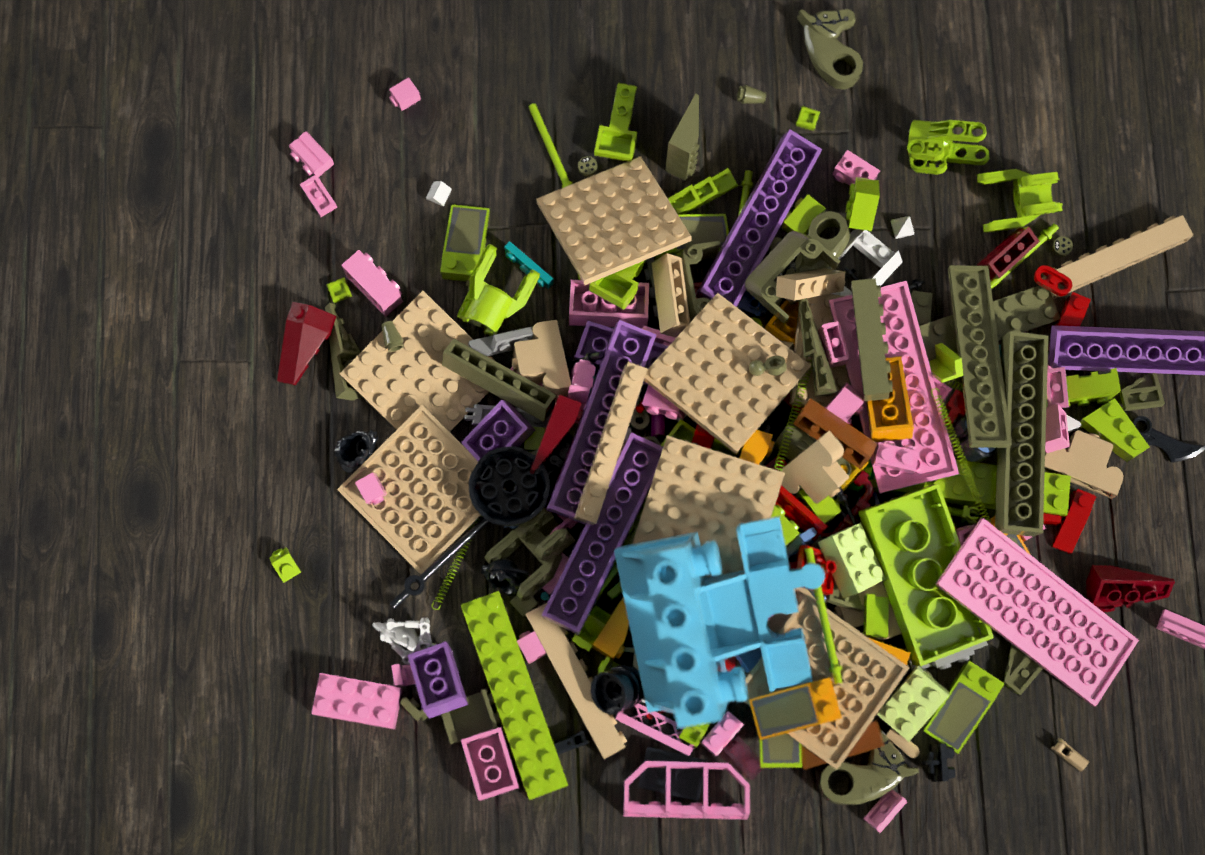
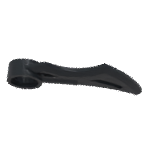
(1174, 448)

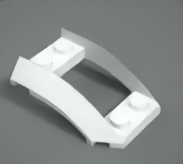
(876, 252)

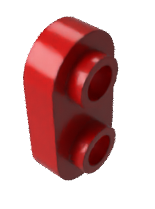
(1052, 280)

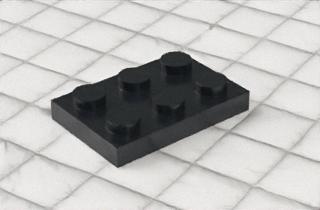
(683, 783)

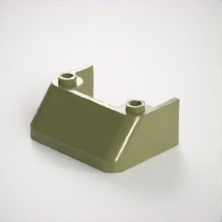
(691, 255)
(761, 280)

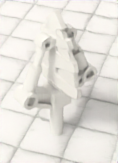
(405, 636)

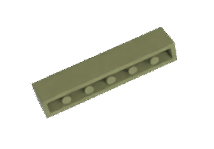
(870, 339)
(498, 380)

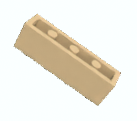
(810, 284)
(670, 295)

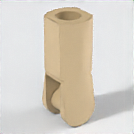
(907, 747)
(1072, 756)

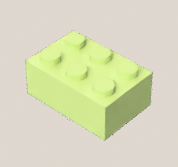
(854, 559)
(913, 703)

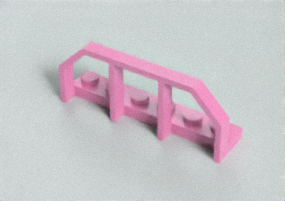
(695, 810)

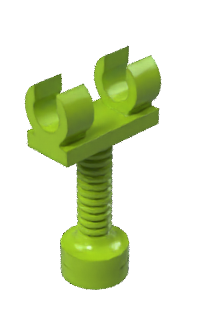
(965, 514)

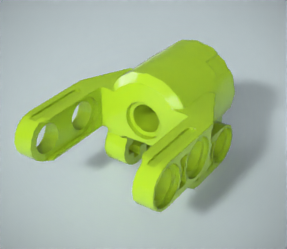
(935, 143)
(1030, 195)
(488, 303)

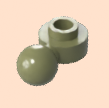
(774, 365)

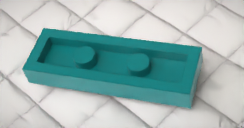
(527, 264)

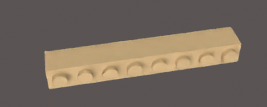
(1125, 252)
(610, 443)
(577, 684)

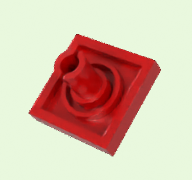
(828, 566)

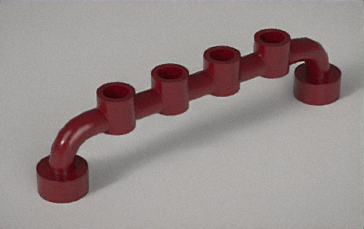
(861, 504)

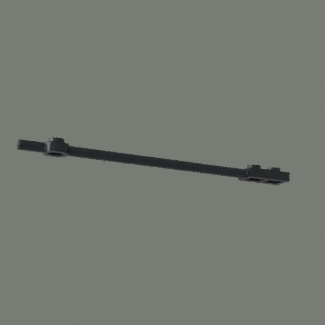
(561, 449)

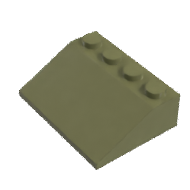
(684, 143)

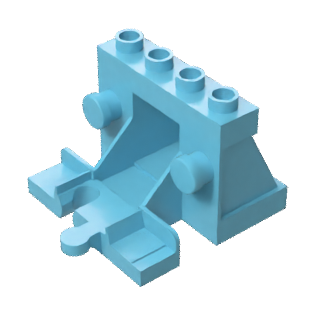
(693, 622)

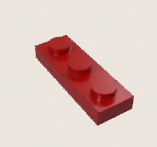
(799, 513)

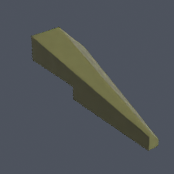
(812, 347)
(343, 352)

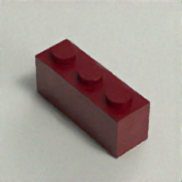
(1009, 252)

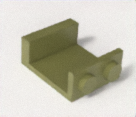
(471, 719)

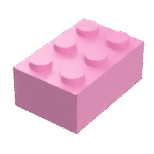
(373, 282)
(490, 764)

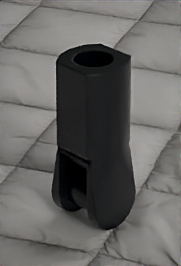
(567, 744)

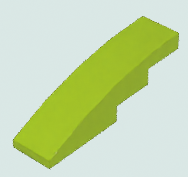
(703, 192)

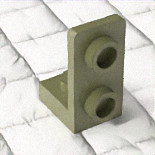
(412, 707)

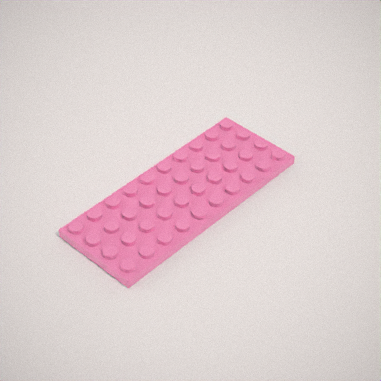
(904, 340)
(1037, 612)

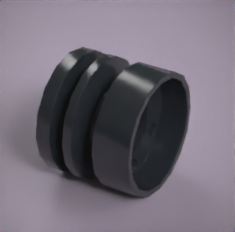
(617, 689)

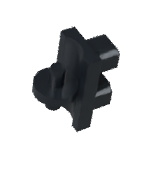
(938, 762)

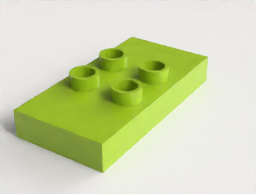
(914, 547)

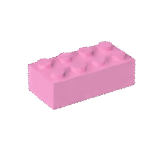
(590, 307)
(357, 701)

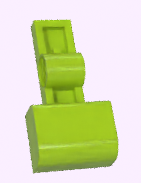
(616, 140)
(619, 286)

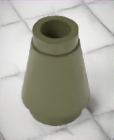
(750, 95)
(392, 337)

